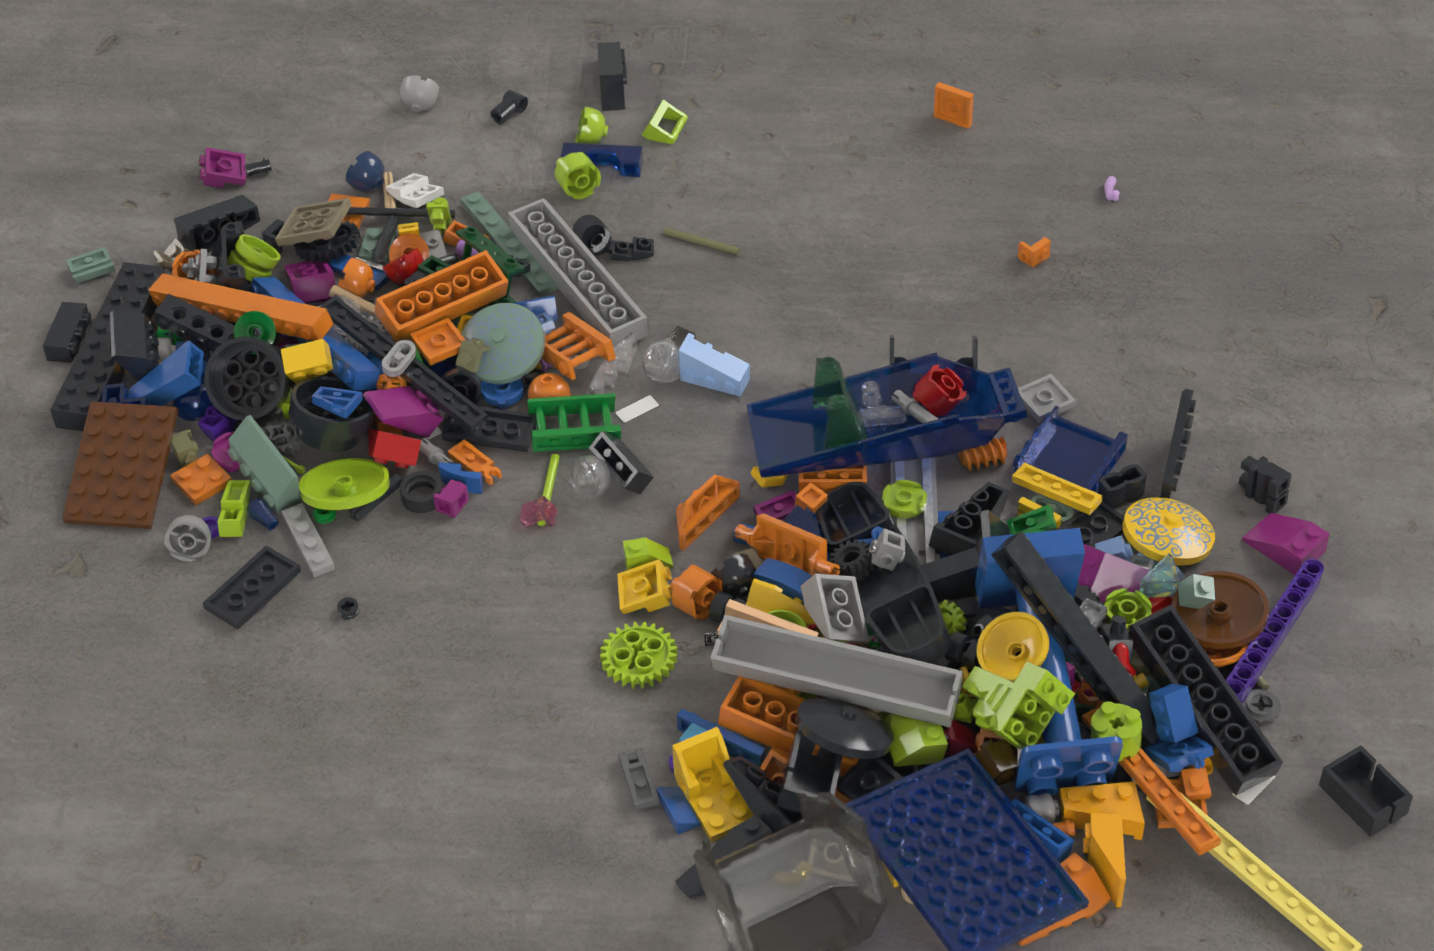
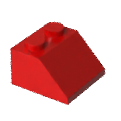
(393, 447)

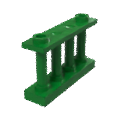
(571, 438)

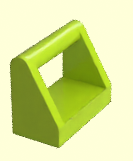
(667, 111)

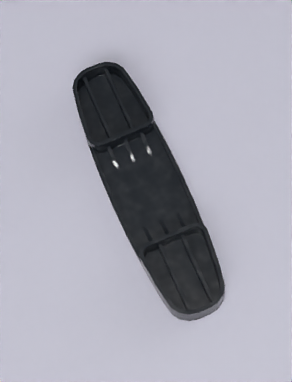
(894, 603)

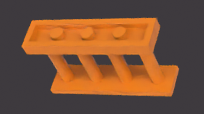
(587, 338)

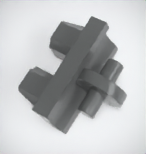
(197, 267)

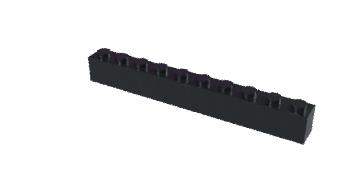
(1073, 630)

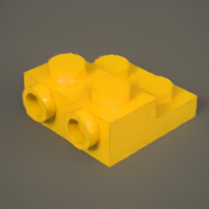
(644, 587)

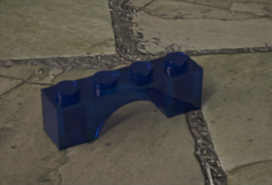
(625, 159)

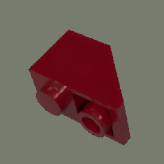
(959, 739)

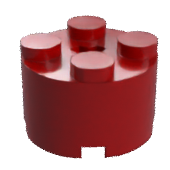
(939, 391)

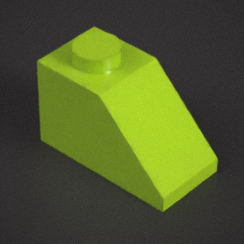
(643, 551)

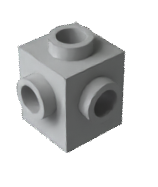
(887, 549)

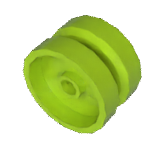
(254, 256)

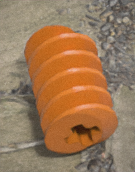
(983, 454)

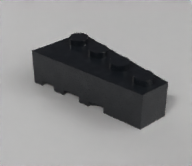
(612, 75)
(202, 227)
(963, 527)

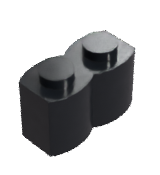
(1122, 485)

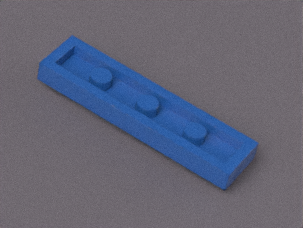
(734, 743)

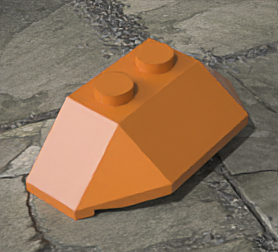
(705, 508)

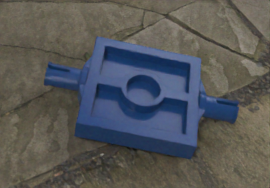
(1180, 754)

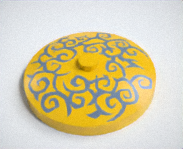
(1168, 526)

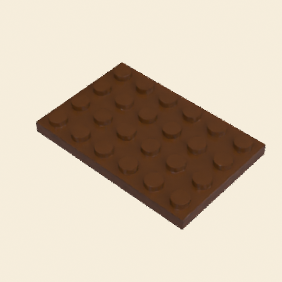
(120, 465)

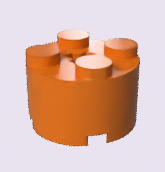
(695, 591)

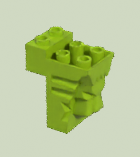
(1019, 708)

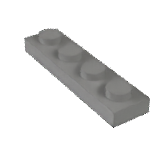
(308, 540)

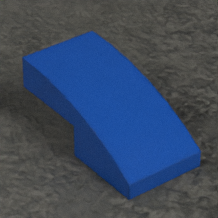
(454, 471)

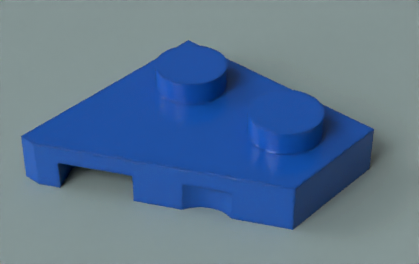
(337, 400)

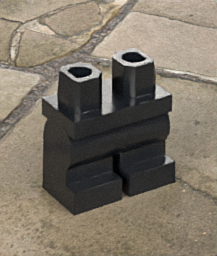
(1265, 483)

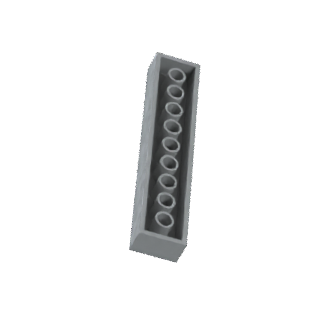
(577, 272)

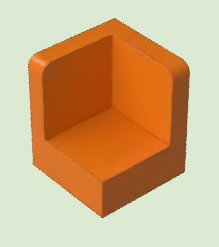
(811, 498)

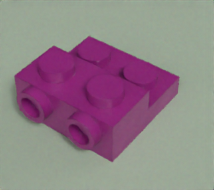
(222, 168)

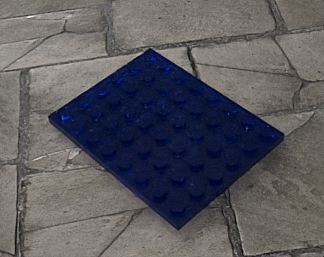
(967, 856)

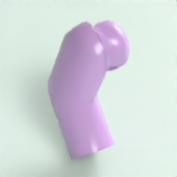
(1110, 193)

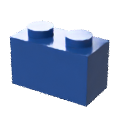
(1173, 713)

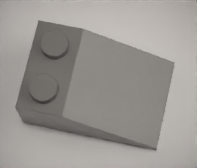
(836, 607)

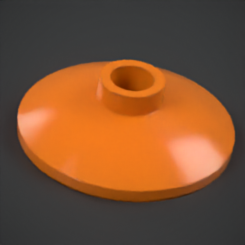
(406, 243)

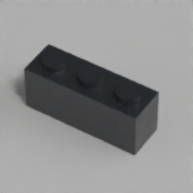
(67, 332)
(621, 462)

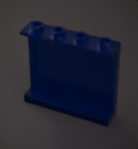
(1071, 451)

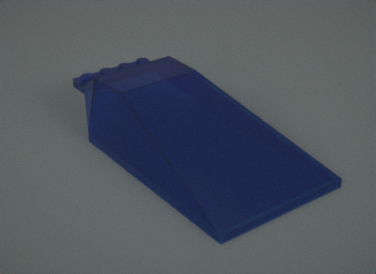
(792, 432)

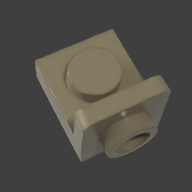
(167, 258)

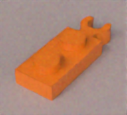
(474, 461)

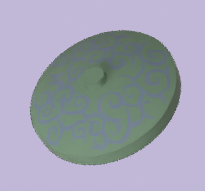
(513, 339)

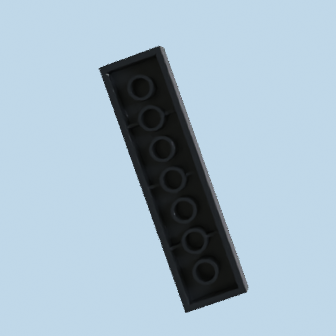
(1222, 721)

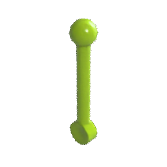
(299, 468)

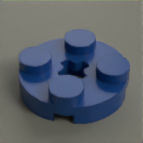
(502, 398)

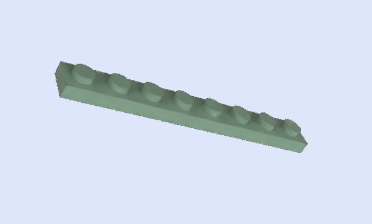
(505, 239)

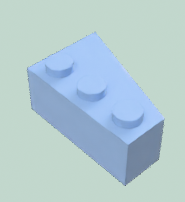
(711, 368)

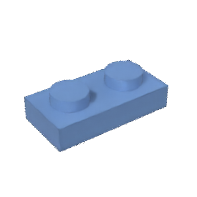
(546, 322)

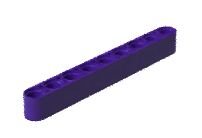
(1279, 624)

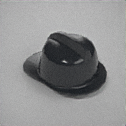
(593, 234)

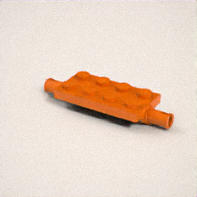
(788, 544)

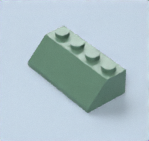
(264, 465)

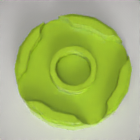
(904, 499)

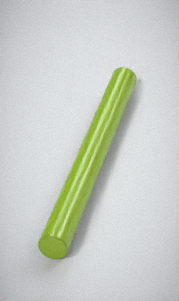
(550, 479)

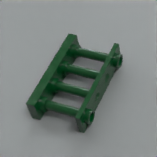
(505, 262)

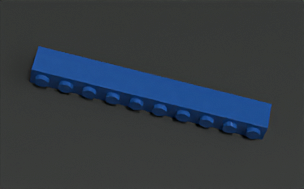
(347, 361)

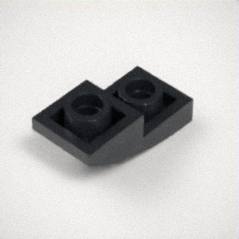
(625, 251)

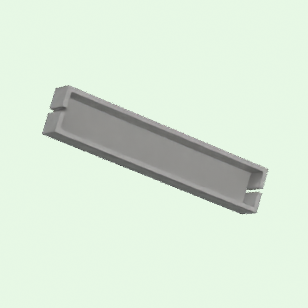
(837, 670)

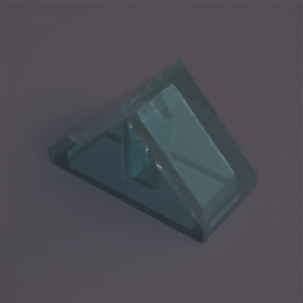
(1161, 580)

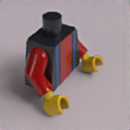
(1121, 644)

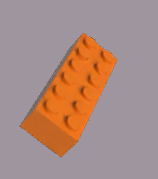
(441, 296)
(766, 715)

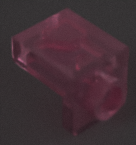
(538, 510)

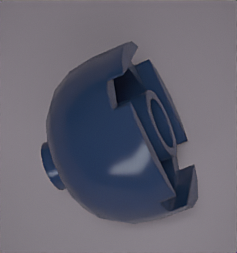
(366, 173)

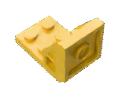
(708, 785)

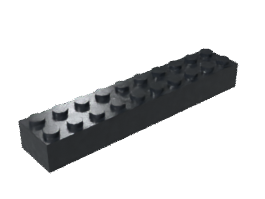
(94, 362)

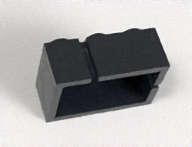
(807, 772)
(1365, 800)

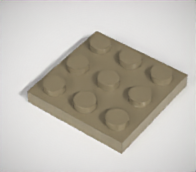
(313, 222)

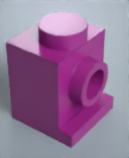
(451, 498)

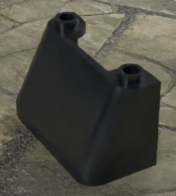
(229, 275)

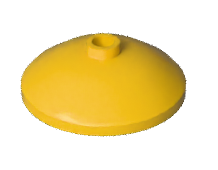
(1005, 638)

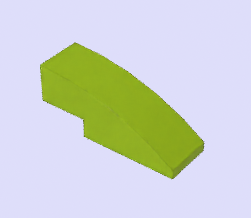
(234, 508)

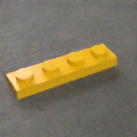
(1057, 488)

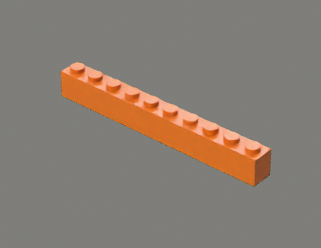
(230, 304)

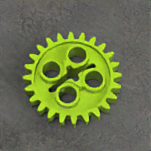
(625, 652)

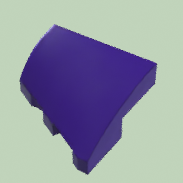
(216, 423)

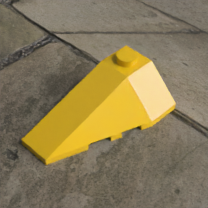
(769, 598)

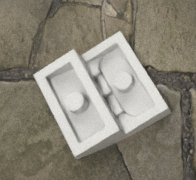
(414, 190)

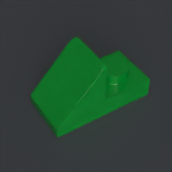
(1036, 519)

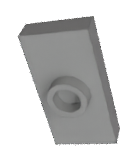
(434, 243)

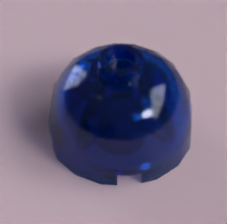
(193, 403)

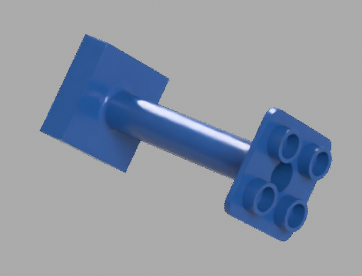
(1064, 756)

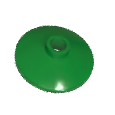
(251, 321)

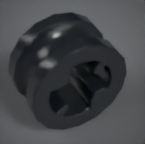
(348, 601)

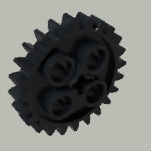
(343, 241)

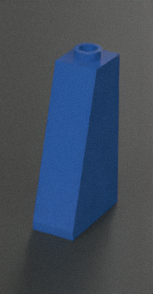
(171, 377)

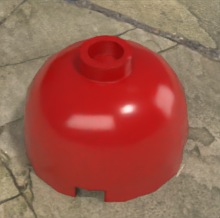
(403, 267)

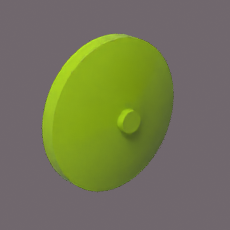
(344, 484)

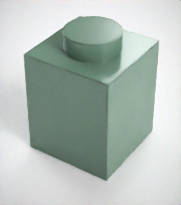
(1196, 591)

